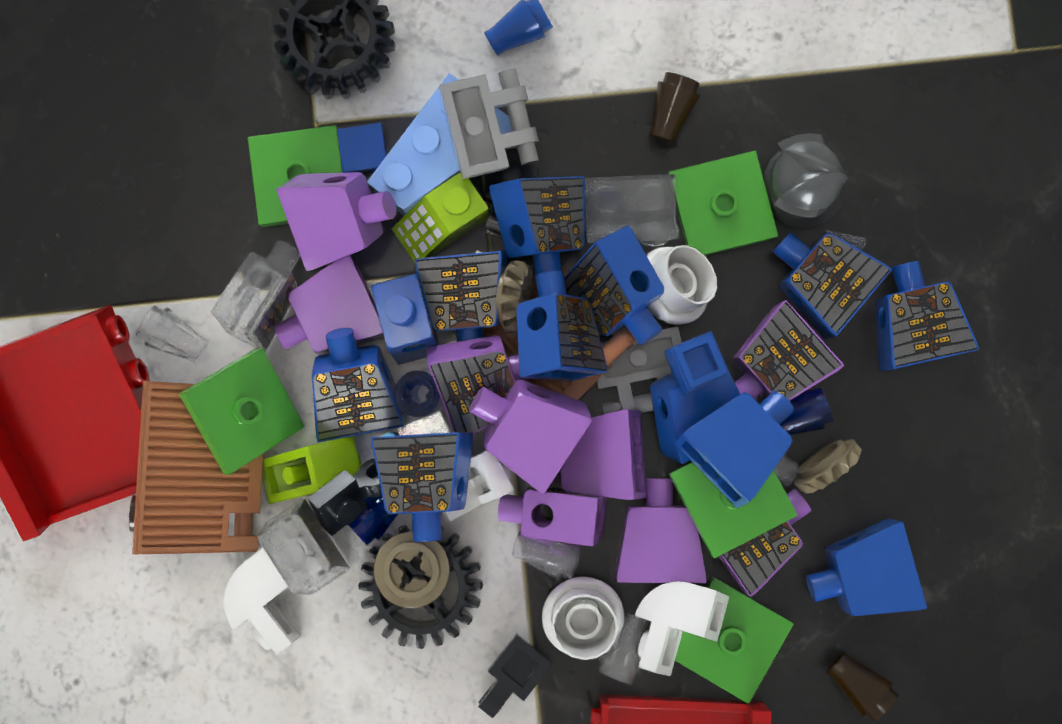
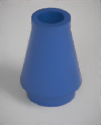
(519, 26)

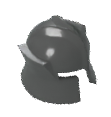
(804, 182)

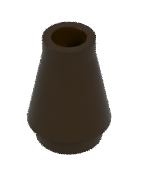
(673, 105)
(863, 687)

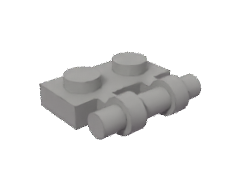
(475, 126)
(637, 365)

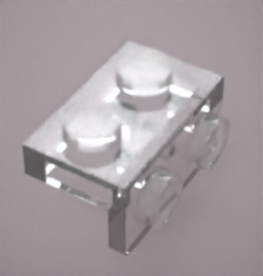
(639, 201)

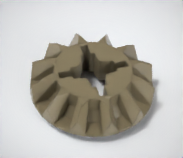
(513, 288)
(827, 465)
(390, 574)

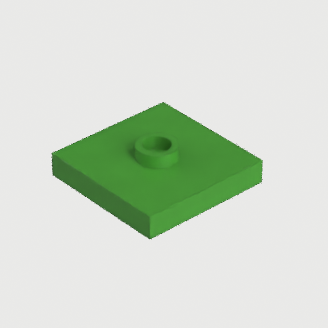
(282, 157)
(724, 204)
(242, 410)
(719, 521)
(744, 647)

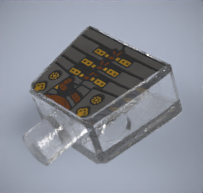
(249, 308)
(302, 549)

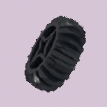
(322, 73)
(444, 617)

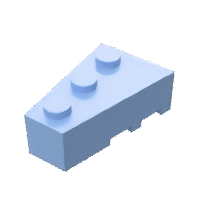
(422, 155)

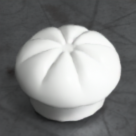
(687, 283)
(583, 617)

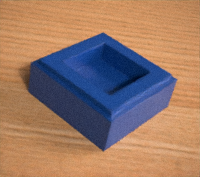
(362, 147)
(697, 362)

